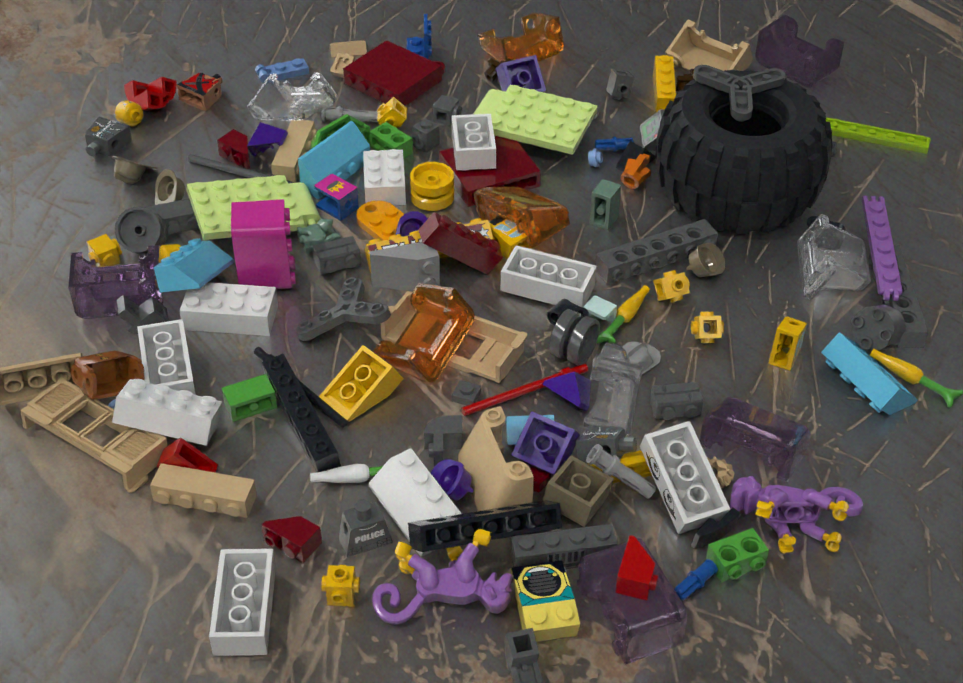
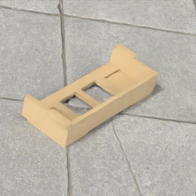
(492, 359)
(131, 453)

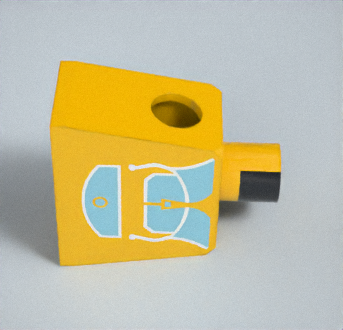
(507, 236)
(791, 335)

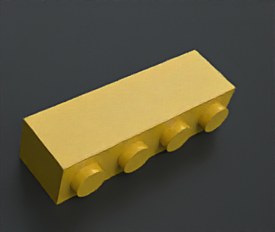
(663, 81)

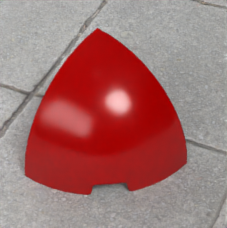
(151, 95)

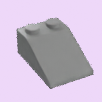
(405, 267)

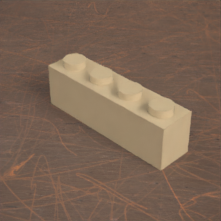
(294, 146)
(203, 490)

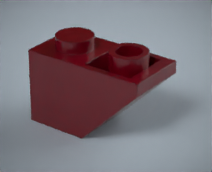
(234, 148)
(293, 536)

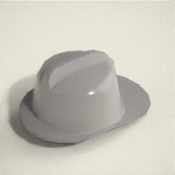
(642, 355)

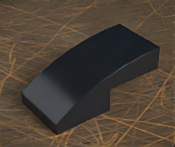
(713, 531)

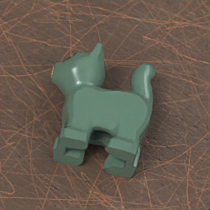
(316, 234)

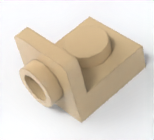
(340, 62)

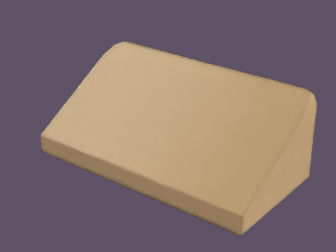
(351, 47)

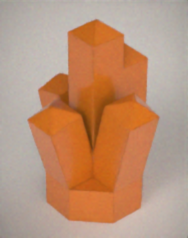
(636, 171)

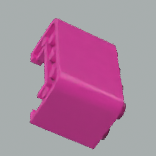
(262, 243)

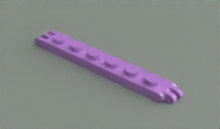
(882, 248)

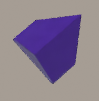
(264, 137)
(571, 387)

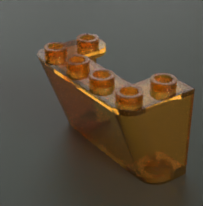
(542, 40)

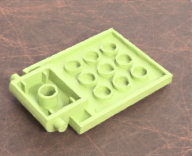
(538, 117)
(213, 202)

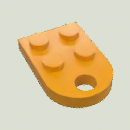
(381, 222)

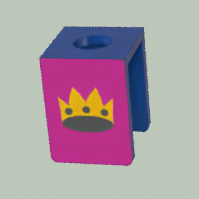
(338, 196)

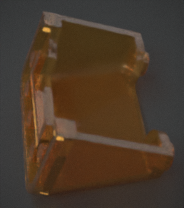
(531, 212)
(431, 334)

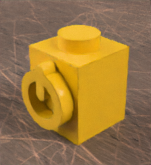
(104, 251)

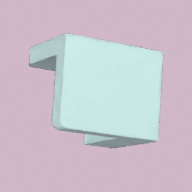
(601, 309)

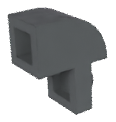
(145, 314)
(441, 434)
(522, 656)

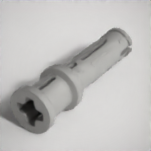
(335, 113)
(612, 466)

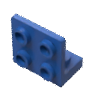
(422, 46)

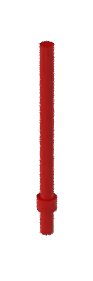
(519, 391)

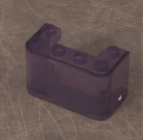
(799, 59)
(96, 288)
(639, 625)

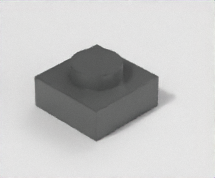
(466, 393)

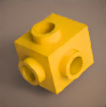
(392, 113)
(672, 286)
(715, 324)
(340, 585)

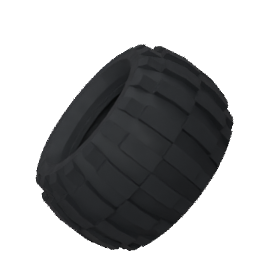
(744, 171)

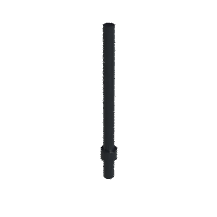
(313, 398)

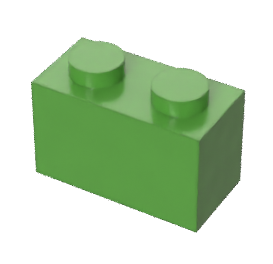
(249, 397)

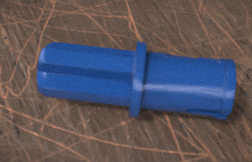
(613, 144)
(696, 579)

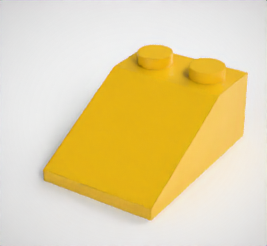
(361, 384)

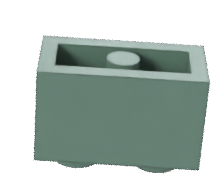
(605, 204)

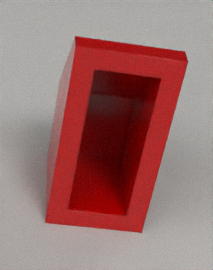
(185, 455)
(636, 572)

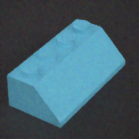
(336, 155)
(191, 266)
(868, 375)

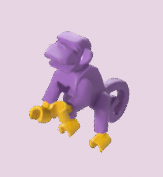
(792, 505)
(451, 585)

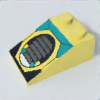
(545, 600)

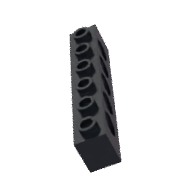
(301, 414)
(500, 522)

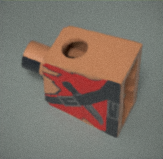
(200, 90)

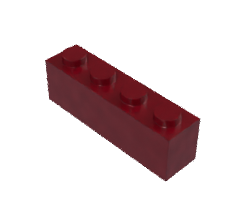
(460, 243)

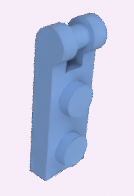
(283, 70)

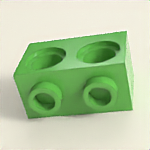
(389, 137)
(738, 554)

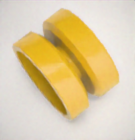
(432, 186)

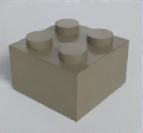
(578, 490)

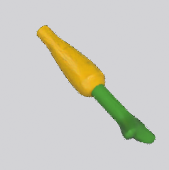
(624, 315)
(915, 375)

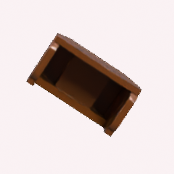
(105, 373)

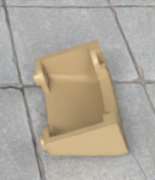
(695, 48)
(494, 480)

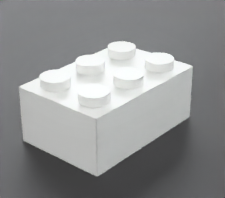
(473, 142)
(384, 176)

